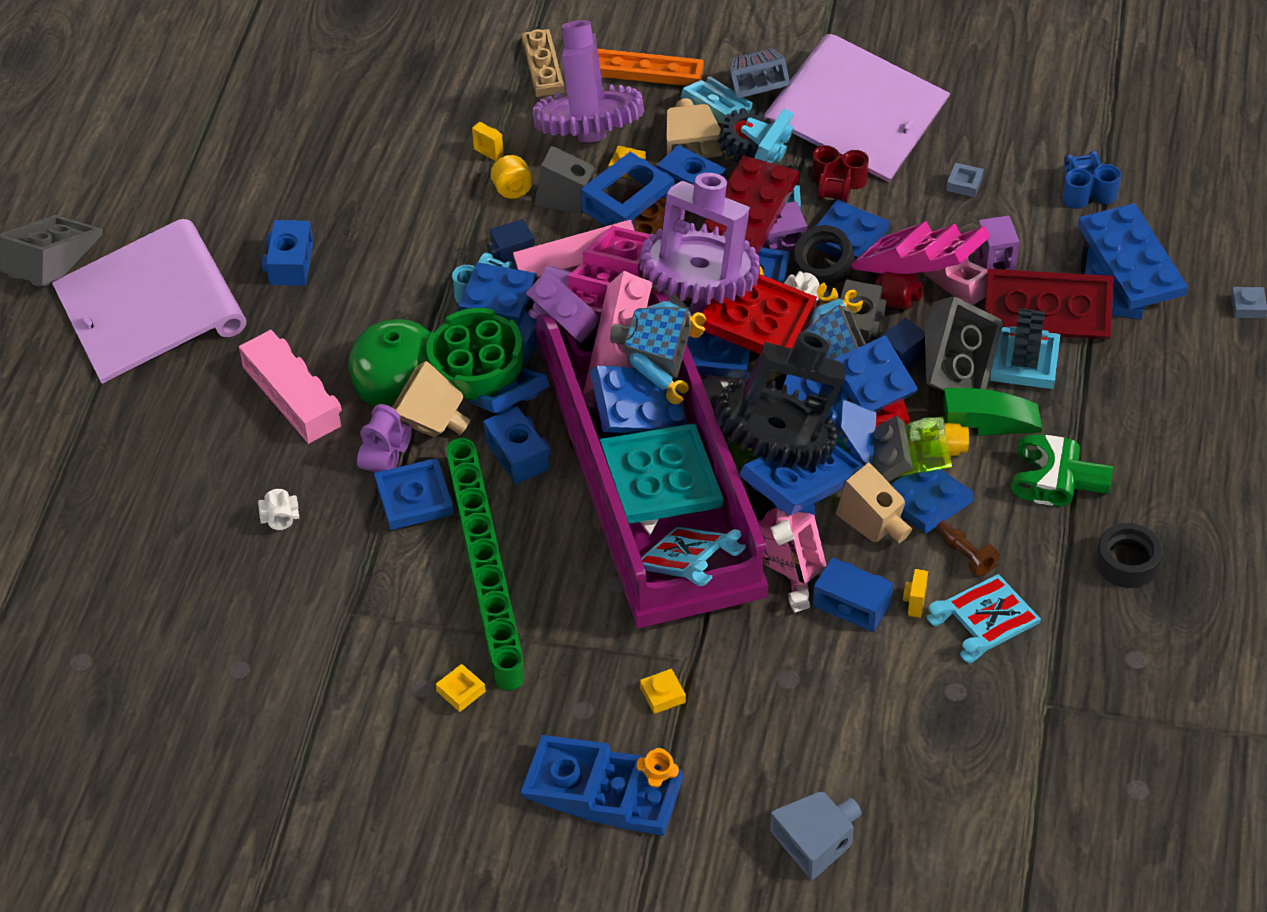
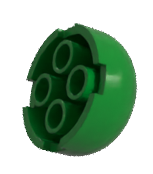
(477, 351)
(386, 358)

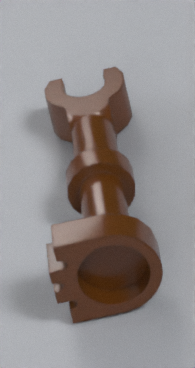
(981, 560)

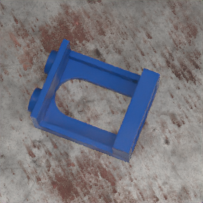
(608, 210)

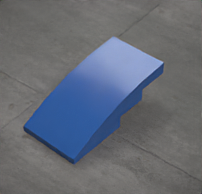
(599, 785)

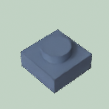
(965, 179)
(1249, 302)

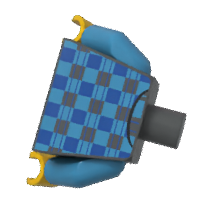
(837, 325)
(658, 343)

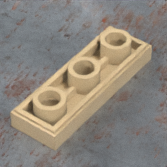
(542, 62)

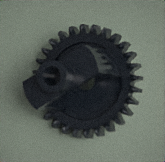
(777, 422)

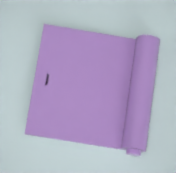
(859, 103)
(148, 299)

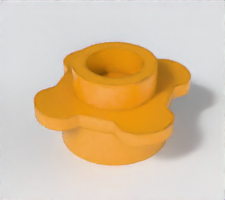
(660, 758)

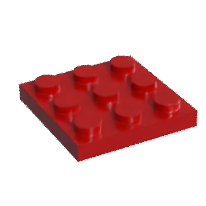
(766, 314)

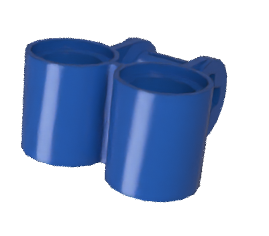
(1089, 179)

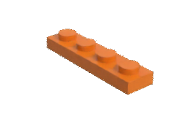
(650, 67)

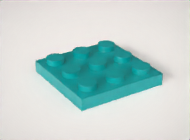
(662, 473)

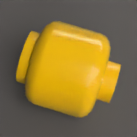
(511, 177)

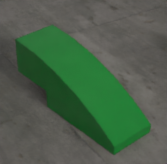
(991, 411)

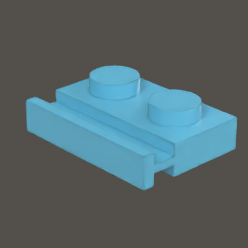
(718, 97)

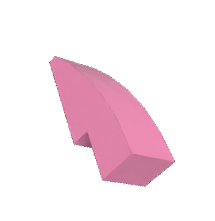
(962, 280)

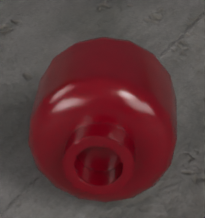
(900, 290)

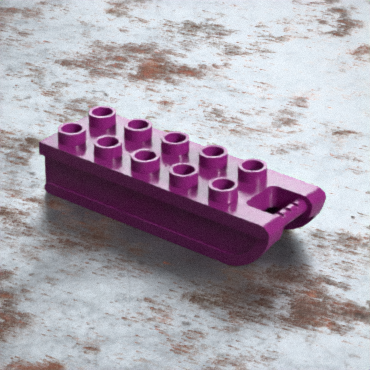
(655, 595)

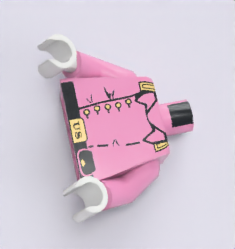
(794, 551)

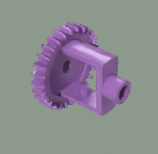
(587, 107)
(699, 261)

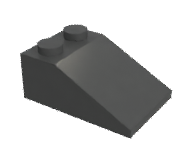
(45, 248)
(960, 345)

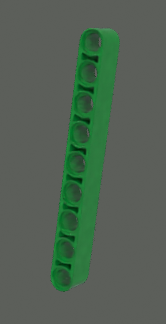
(485, 565)

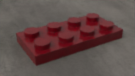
(763, 189)
(1072, 302)

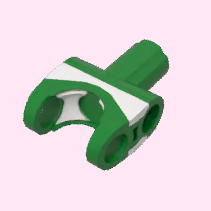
(1059, 471)

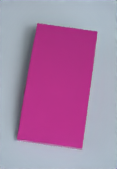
(920, 249)
(605, 260)

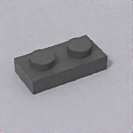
(892, 448)

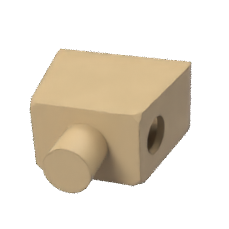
(693, 129)
(430, 403)
(873, 506)

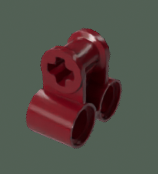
(839, 173)

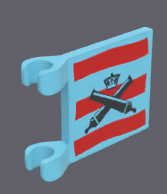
(685, 552)
(988, 612)

